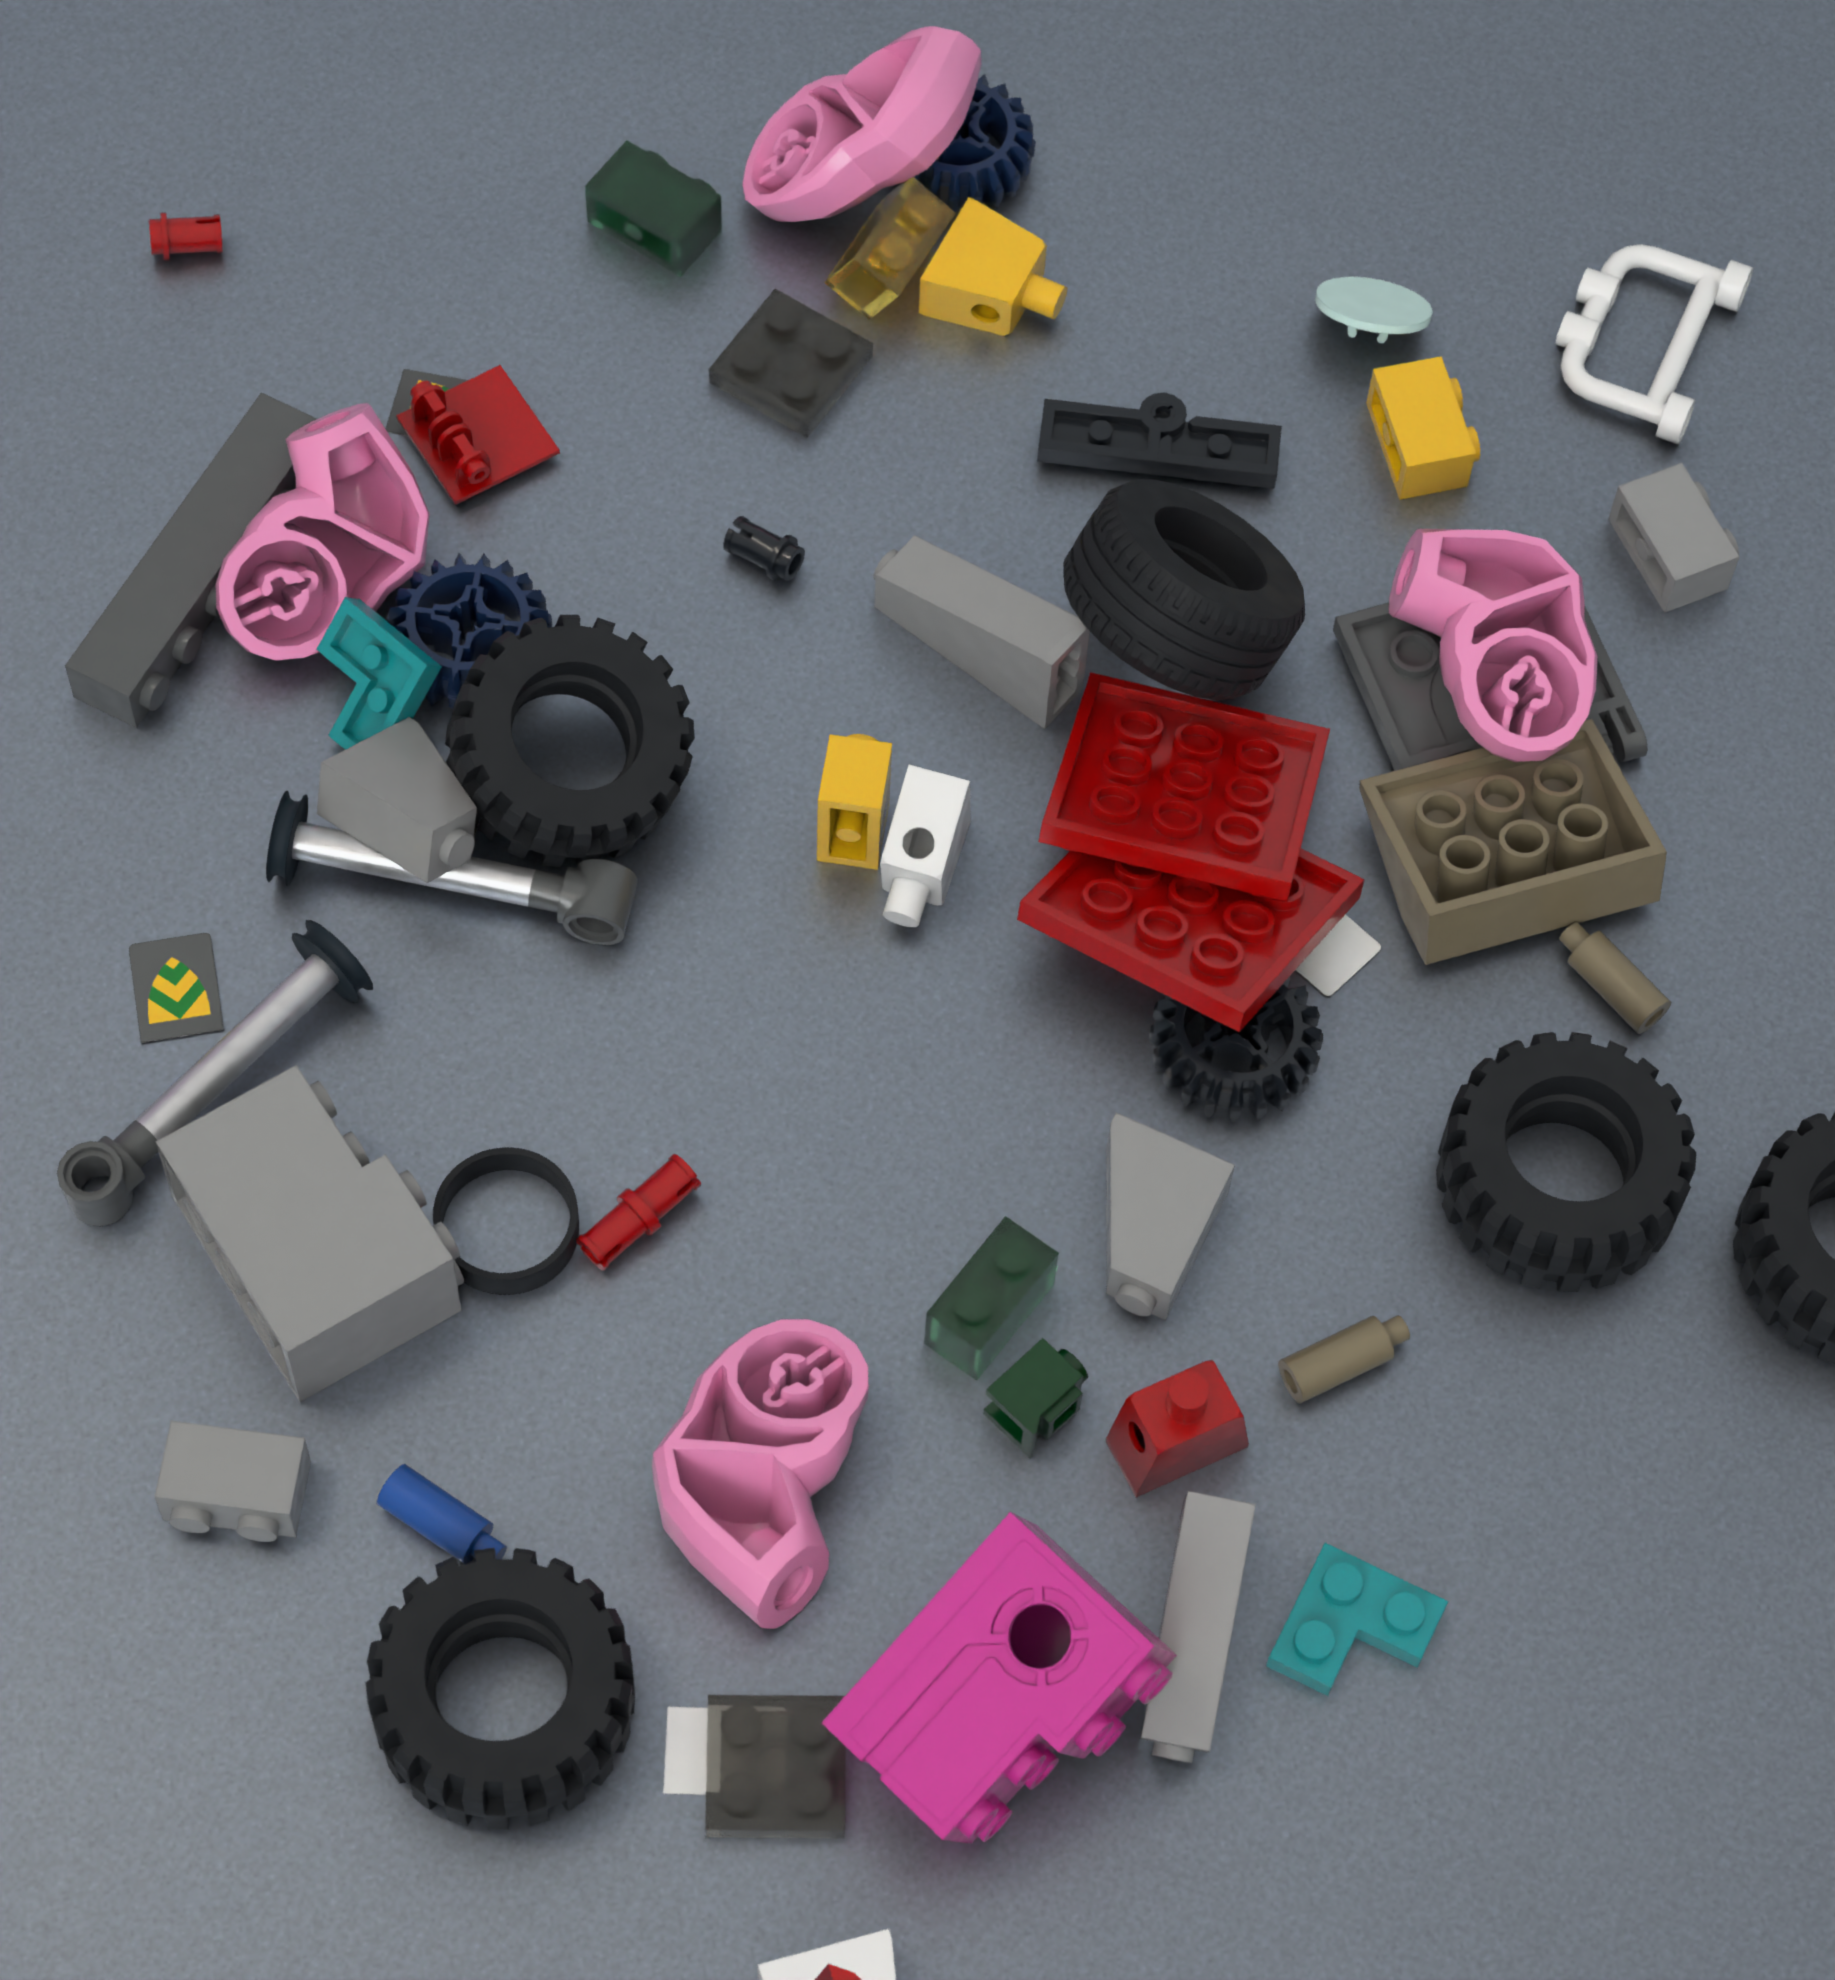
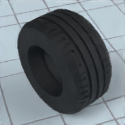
(1183, 589)

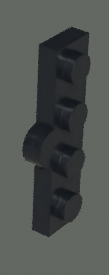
(1159, 441)

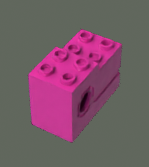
(995, 1679)

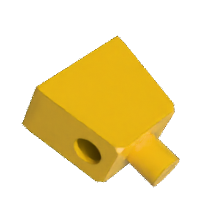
(988, 274)

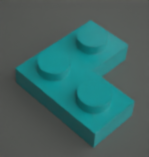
(386, 666)
(1347, 1602)

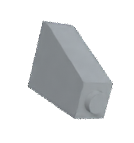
(400, 801)
(1157, 1213)

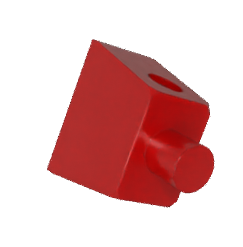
(1184, 1426)

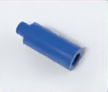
(437, 1515)

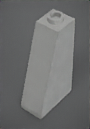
(986, 627)
(1198, 1623)

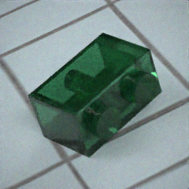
(654, 207)
(990, 1298)

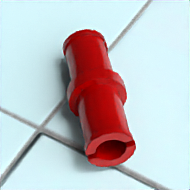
(638, 1212)

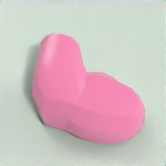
(864, 127)
(342, 533)
(1508, 635)
(750, 1453)

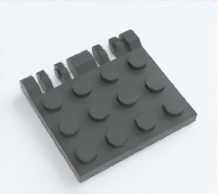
(1414, 710)

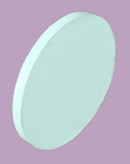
(1373, 306)

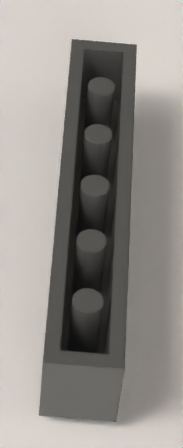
(172, 591)

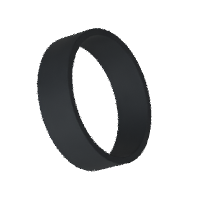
(520, 1160)

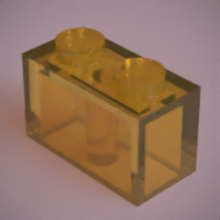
(890, 247)

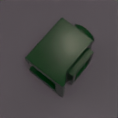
(1036, 1395)

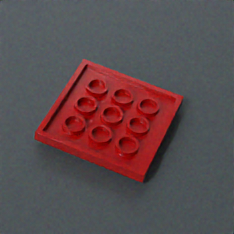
(1185, 786)
(1190, 937)

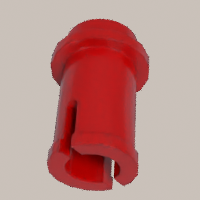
(185, 235)

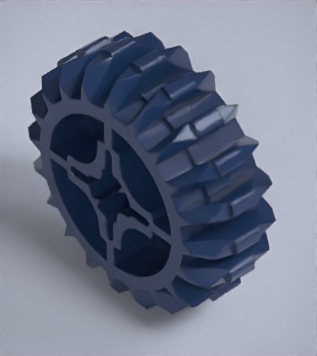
(972, 164)
(448, 603)

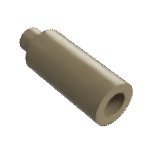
(1615, 978)
(1341, 1356)

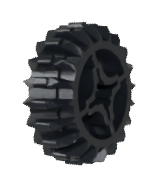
(1253, 1075)

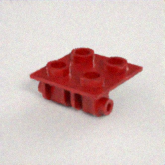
(475, 432)

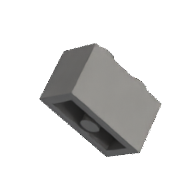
(1674, 537)
(232, 1481)

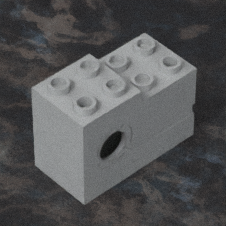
(310, 1232)

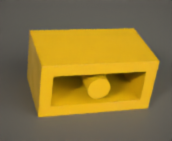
(1422, 427)
(854, 801)

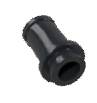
(765, 549)

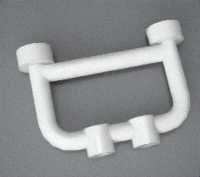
(1599, 292)

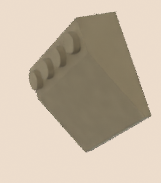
(1512, 847)

